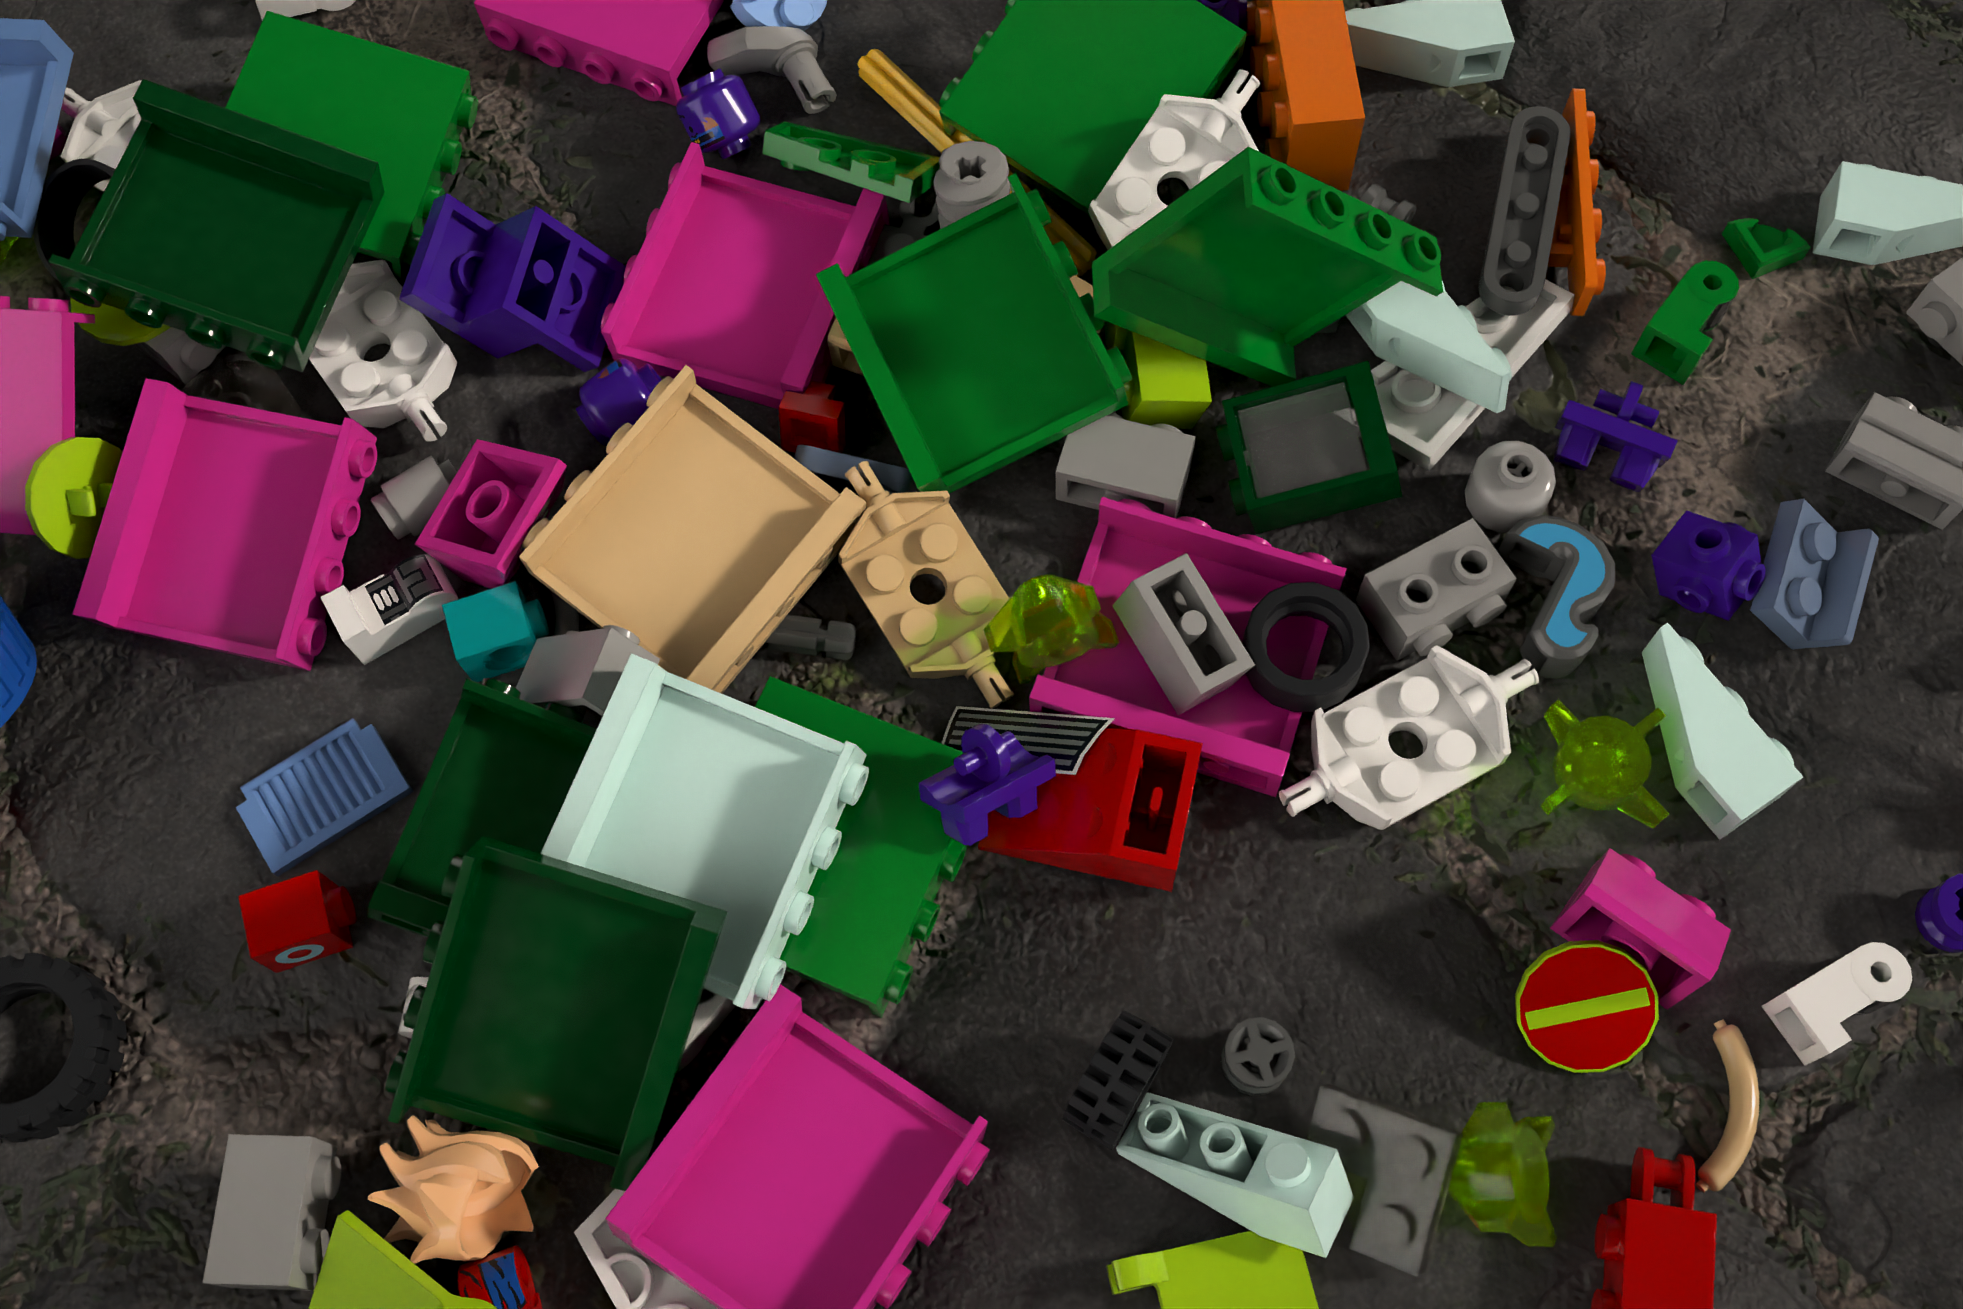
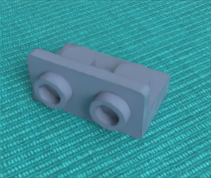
(1813, 578)

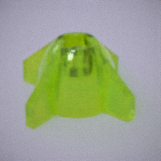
(1049, 624)
(1603, 764)
(1505, 1174)

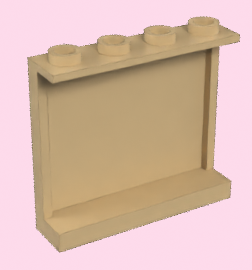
(691, 535)

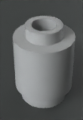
(413, 496)

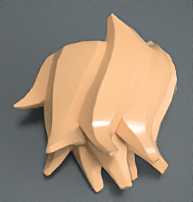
(457, 1191)

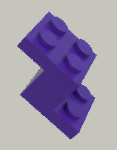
(513, 282)

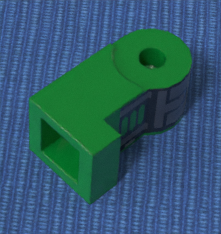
(1697, 304)

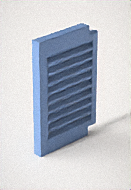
(320, 794)

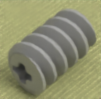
(969, 179)

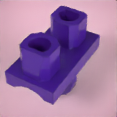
(1639, 447)
(987, 777)

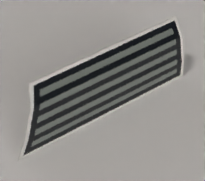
(1041, 734)

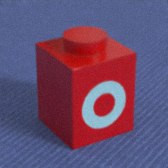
(297, 921)

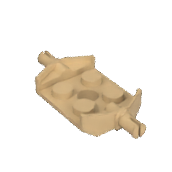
(917, 536)

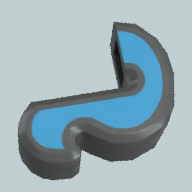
(1582, 581)

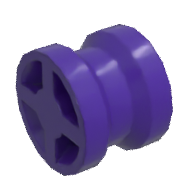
(1941, 916)

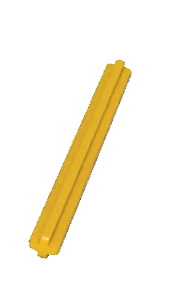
(924, 116)

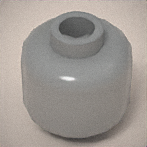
(1509, 485)

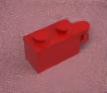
(1655, 1250)

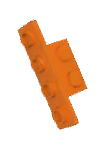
(1577, 222)

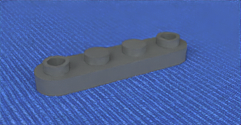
(1524, 211)

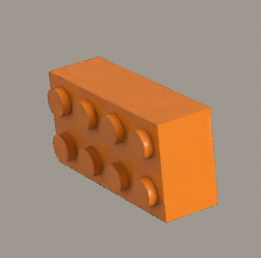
(1307, 86)

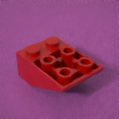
(1115, 816)

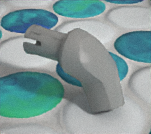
(775, 51)

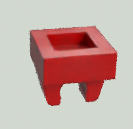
(812, 419)

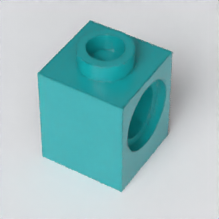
(494, 630)

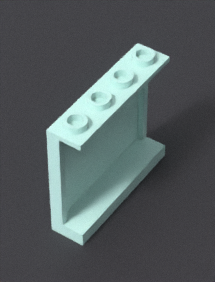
(714, 810)

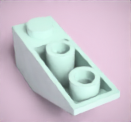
(1433, 40)
(1886, 215)
(1434, 342)
(1712, 744)
(1247, 1172)

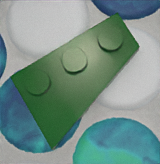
(863, 163)

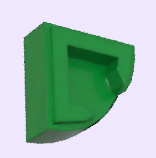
(1763, 247)

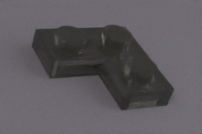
(1406, 1171)

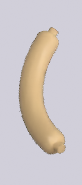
(1742, 1112)

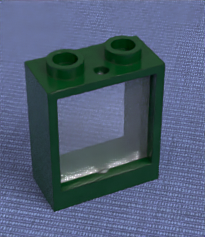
(1303, 449)

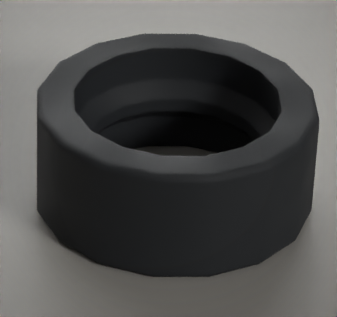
(1321, 604)

